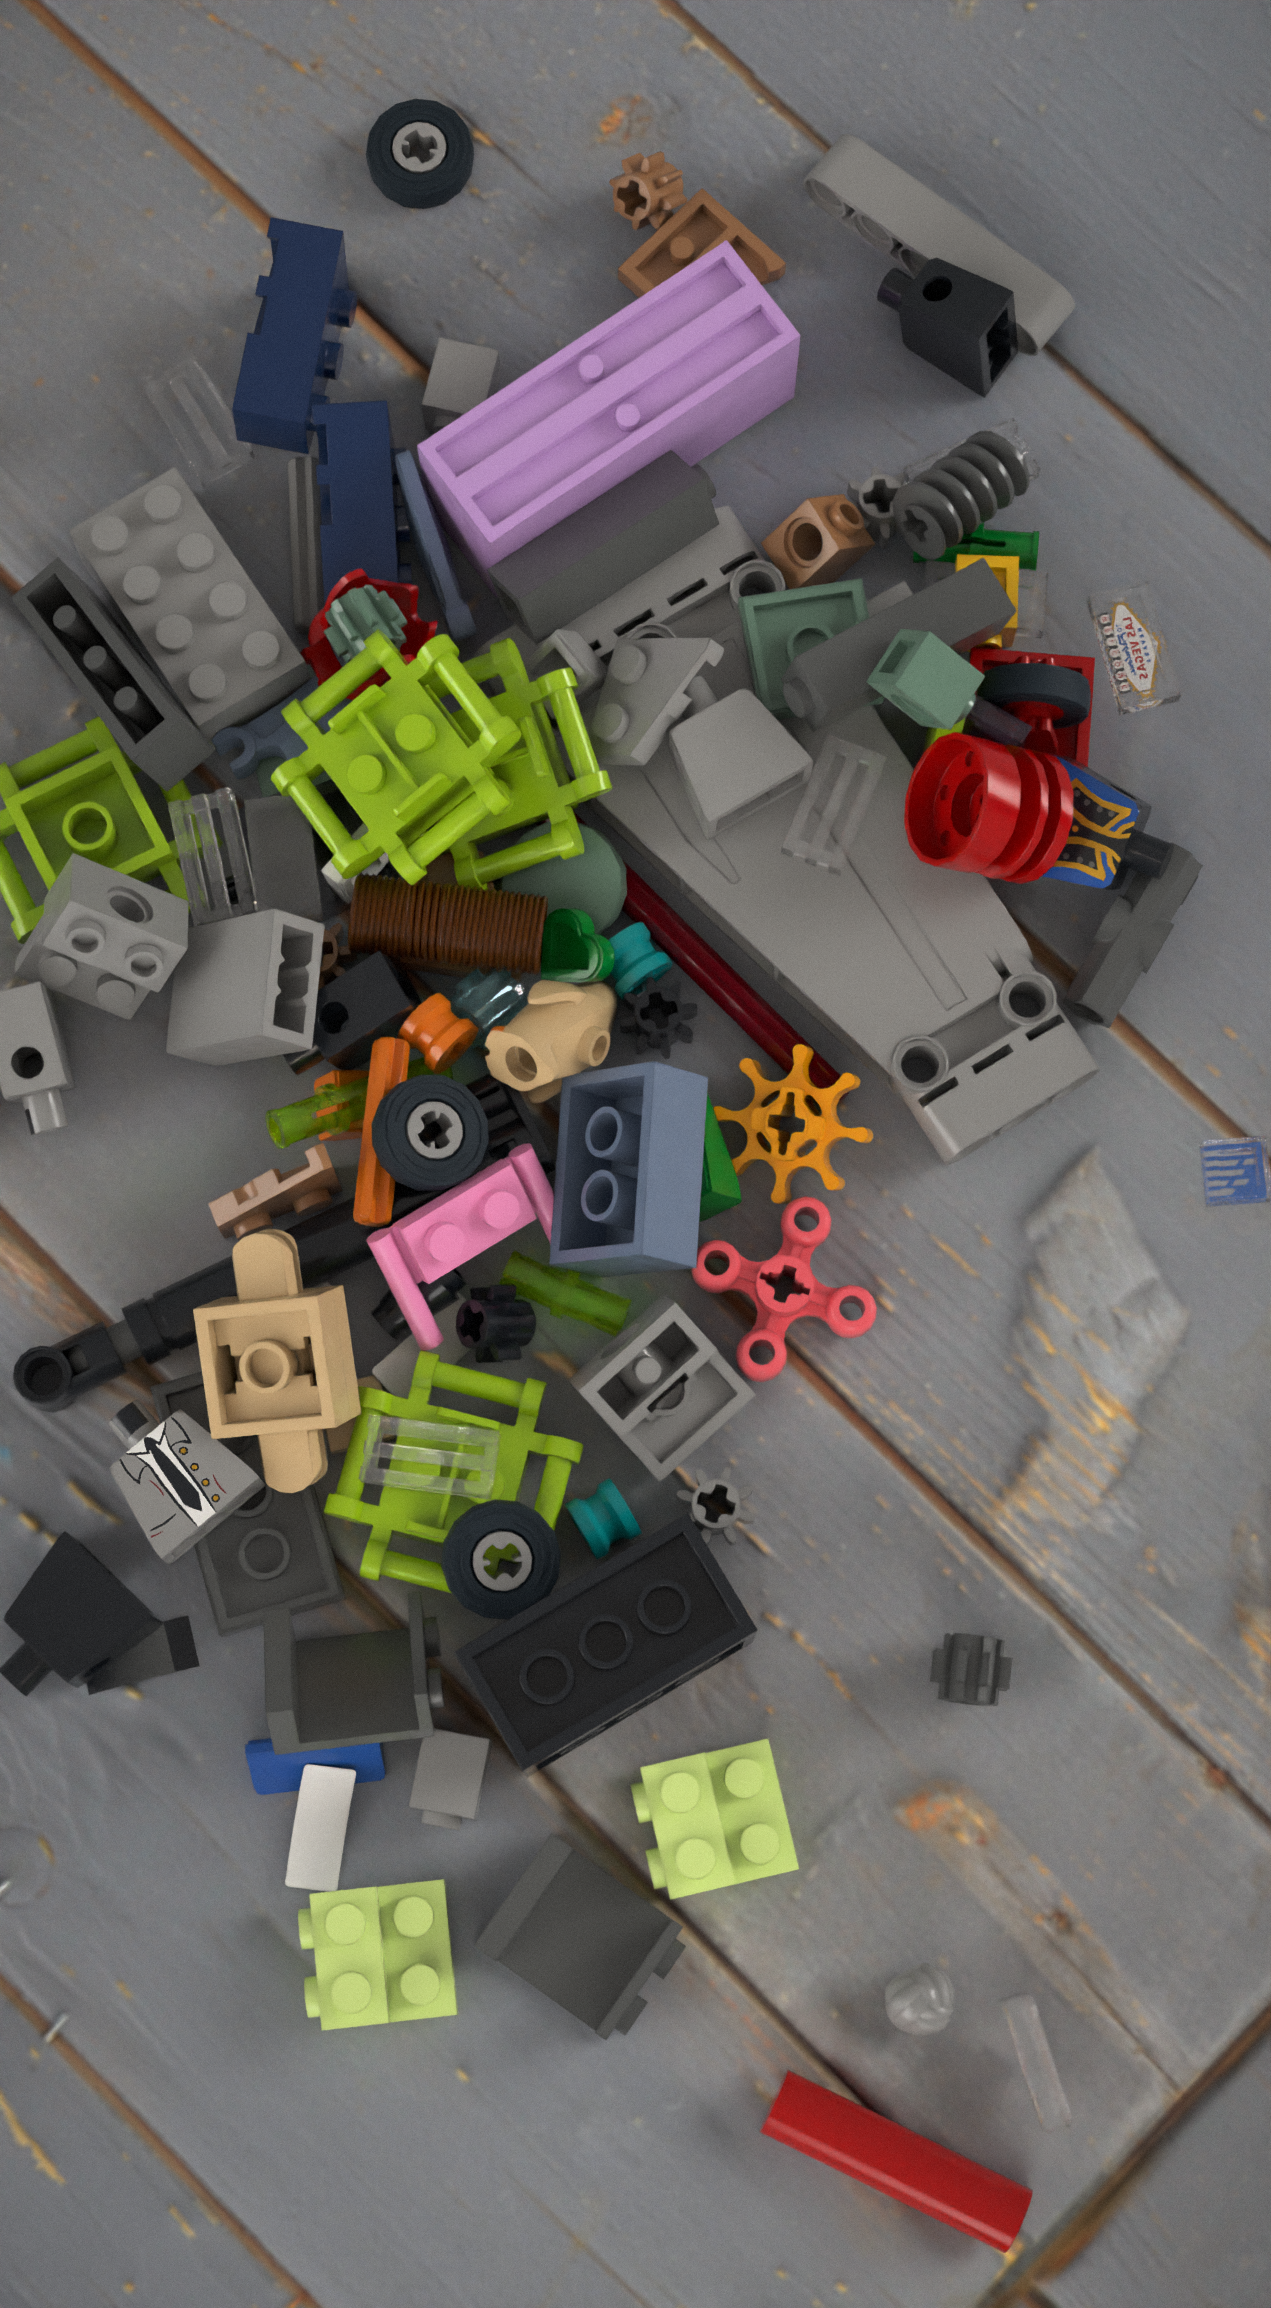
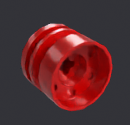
(988, 808)

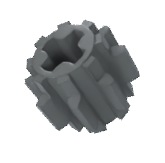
(971, 1669)

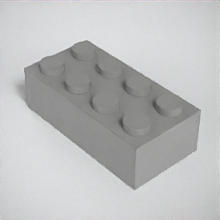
(190, 605)

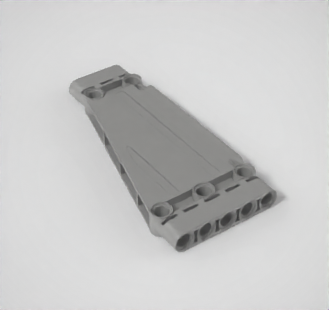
(887, 952)

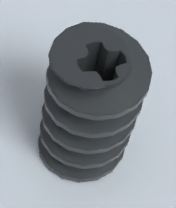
(959, 493)

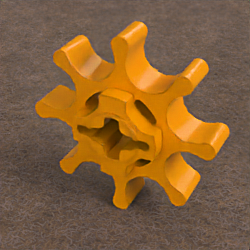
(819, 1128)

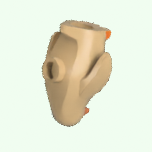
(553, 1037)

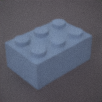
(629, 1170)

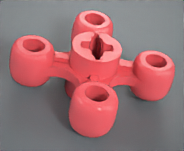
(793, 1262)

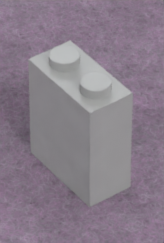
(246, 989)

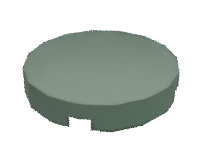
(585, 882)

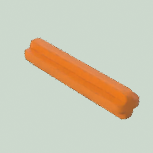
(374, 1184)

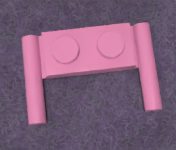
(459, 1228)

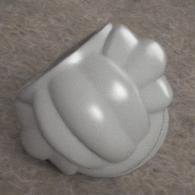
(920, 2000)

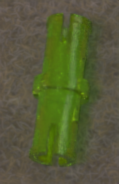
(566, 1294)

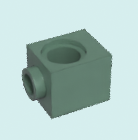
(926, 679)

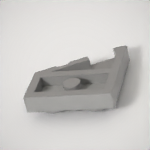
(645, 695)

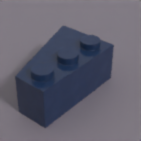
(294, 337)
(359, 493)

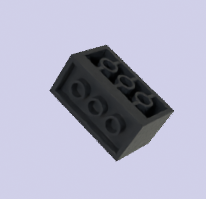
(607, 1645)

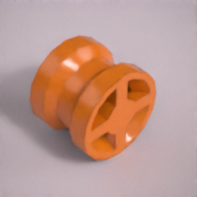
(438, 1033)

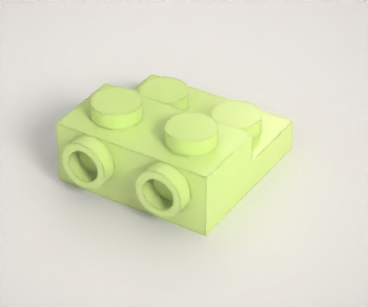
(715, 1819)
(379, 1955)

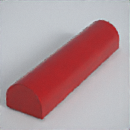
(897, 2161)

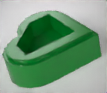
(573, 949)

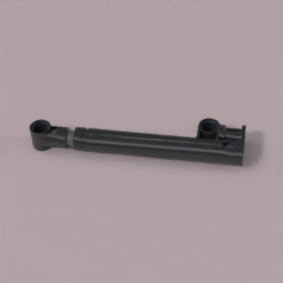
(325, 1247)

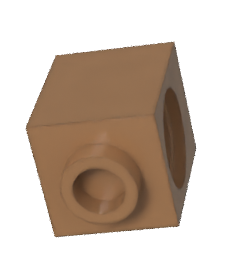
(798, 546)

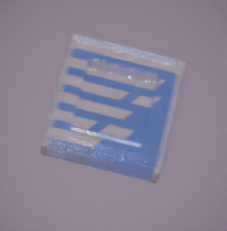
(1235, 1171)

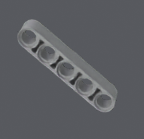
(918, 225)

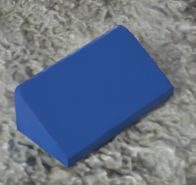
(284, 1771)

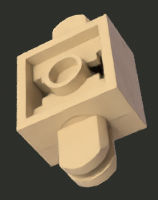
(252, 1366)

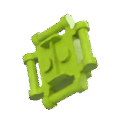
(397, 757)
(530, 771)
(86, 812)
(430, 1515)

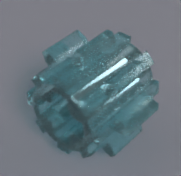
(488, 1001)

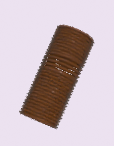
(472, 926)

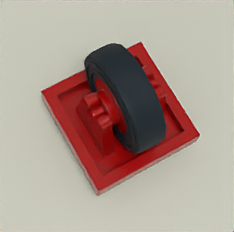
(1043, 691)

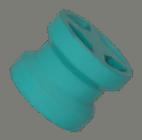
(636, 960)
(603, 1518)

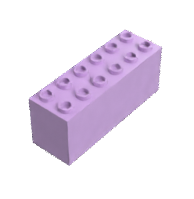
(657, 377)

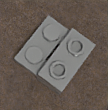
(105, 938)
(641, 1367)

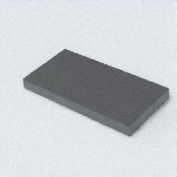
(269, 1548)

